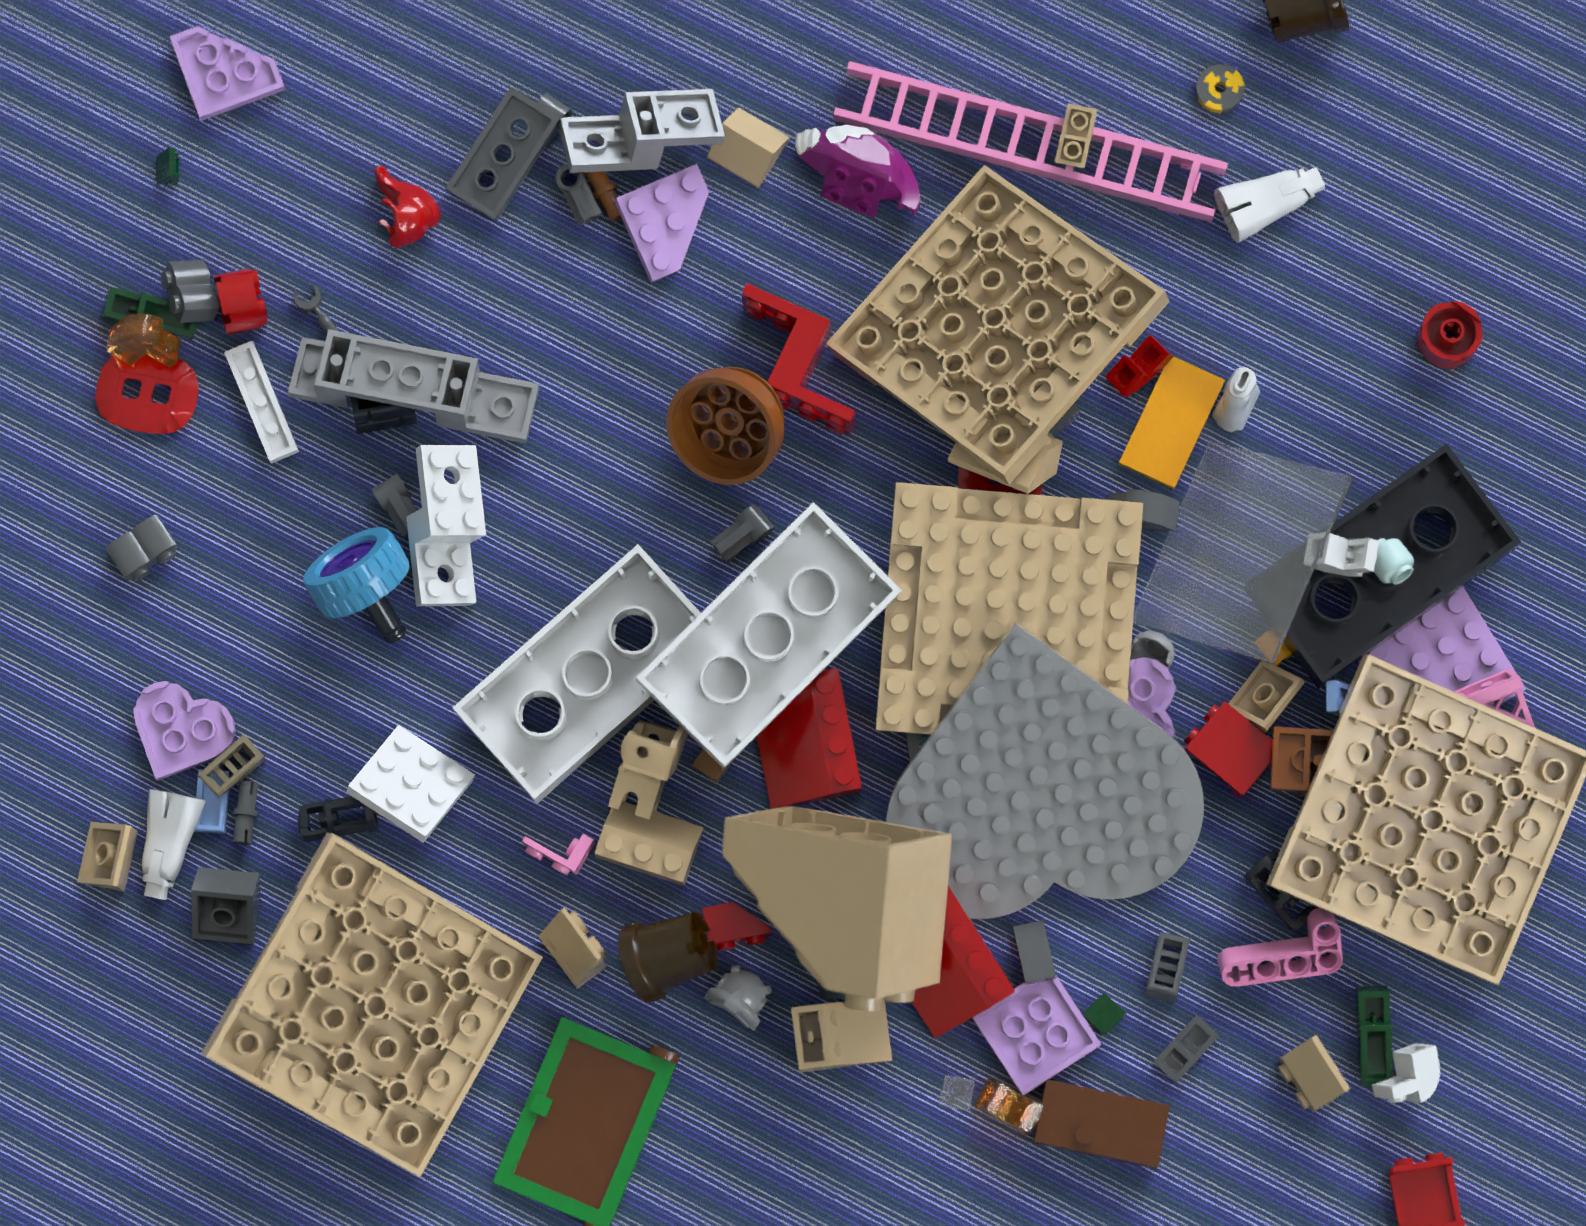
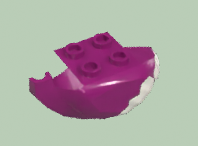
(859, 168)

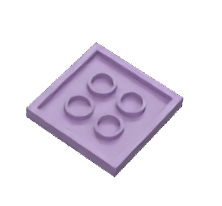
(1036, 1033)

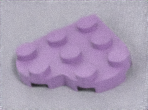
(1151, 691)
(180, 730)

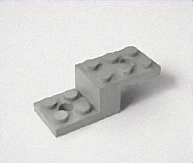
(641, 130)

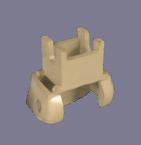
(647, 765)

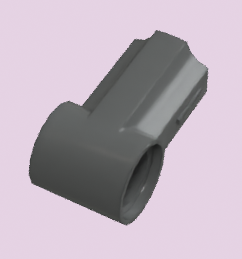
(578, 197)
(396, 501)
(749, 528)

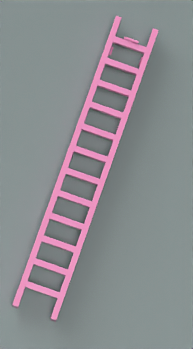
(1185, 159)

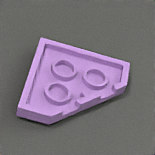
(223, 72)
(664, 219)

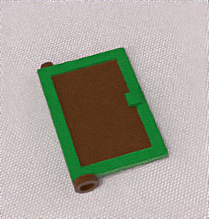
(586, 1122)

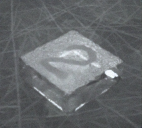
(957, 1093)

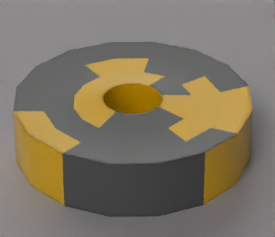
(1220, 75)

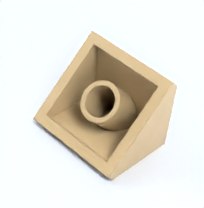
(748, 147)
(1266, 695)
(107, 855)

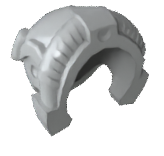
(741, 995)

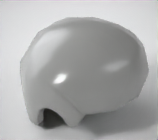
(1154, 646)

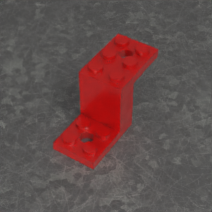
(798, 358)

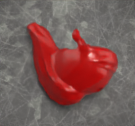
(413, 211)

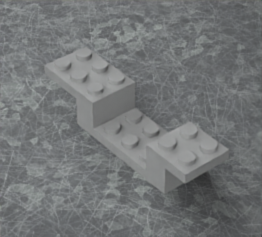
(416, 380)

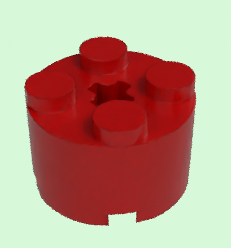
(239, 301)
(1438, 322)

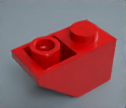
(733, 924)

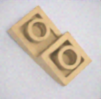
(1076, 136)

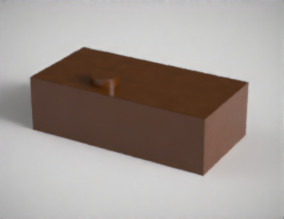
(1101, 1124)

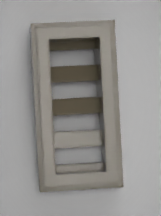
(232, 751)

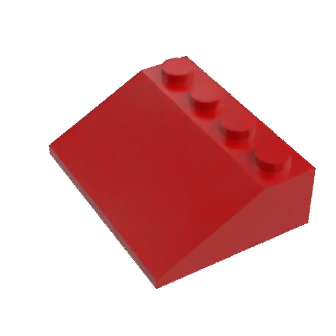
(810, 747)
(968, 975)

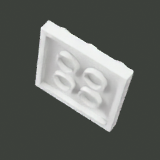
(410, 783)

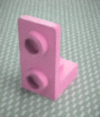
(577, 851)

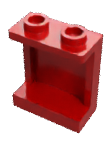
(1231, 748)
(1425, 1192)

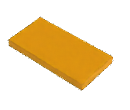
(1171, 422)

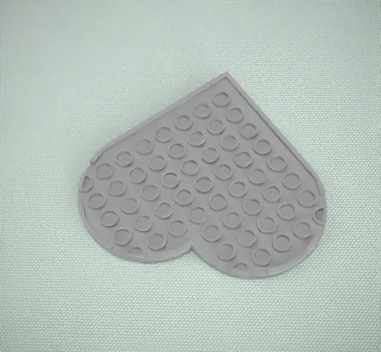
(1049, 785)

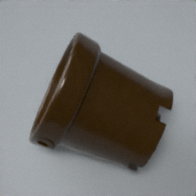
(1305, 17)
(665, 954)

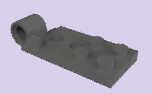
(543, 127)

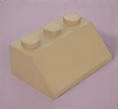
(1036, 472)
(655, 847)

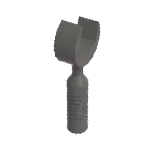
(313, 305)

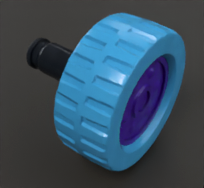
(358, 577)

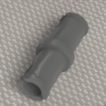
(245, 813)

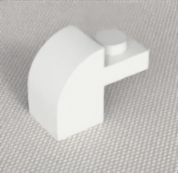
(1347, 556)
(1416, 1073)

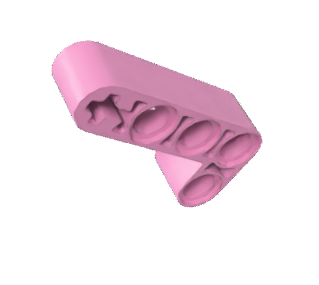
(1281, 952)

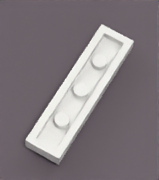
(261, 402)

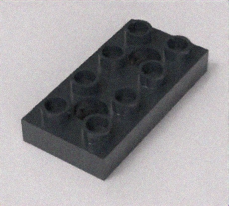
(1381, 610)

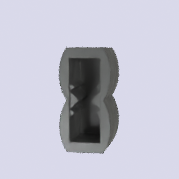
(190, 291)
(142, 548)

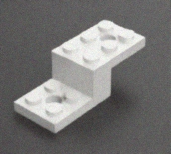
(446, 525)

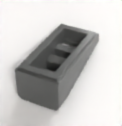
(1162, 992)

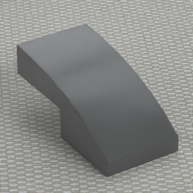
(1034, 952)
(1186, 1048)

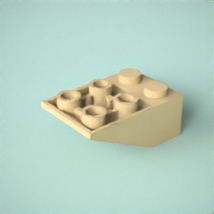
(573, 951)
(839, 1036)

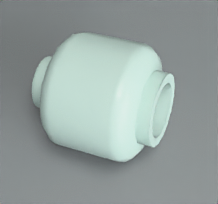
(1393, 561)

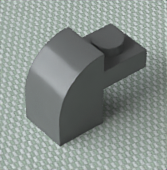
(1159, 510)

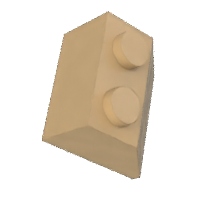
(1312, 1074)

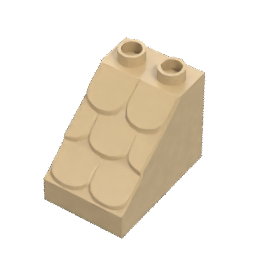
(849, 896)

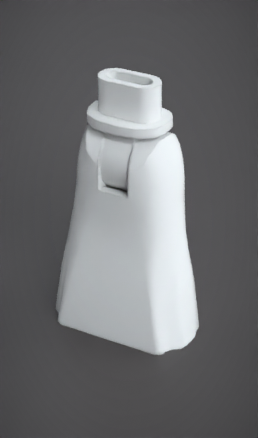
(1259, 202)
(1237, 401)
(168, 834)

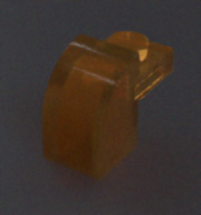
(143, 335)
(1009, 1106)

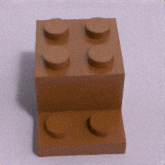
(1296, 757)

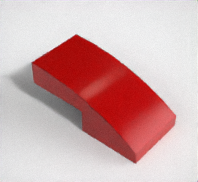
(1140, 367)

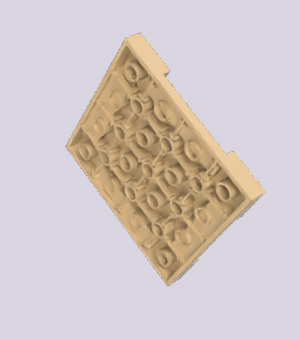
(997, 322)
(996, 559)
(1431, 819)
(373, 1005)

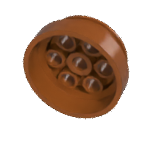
(693, 427)

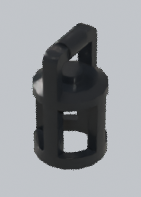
(330, 819)
(1281, 898)

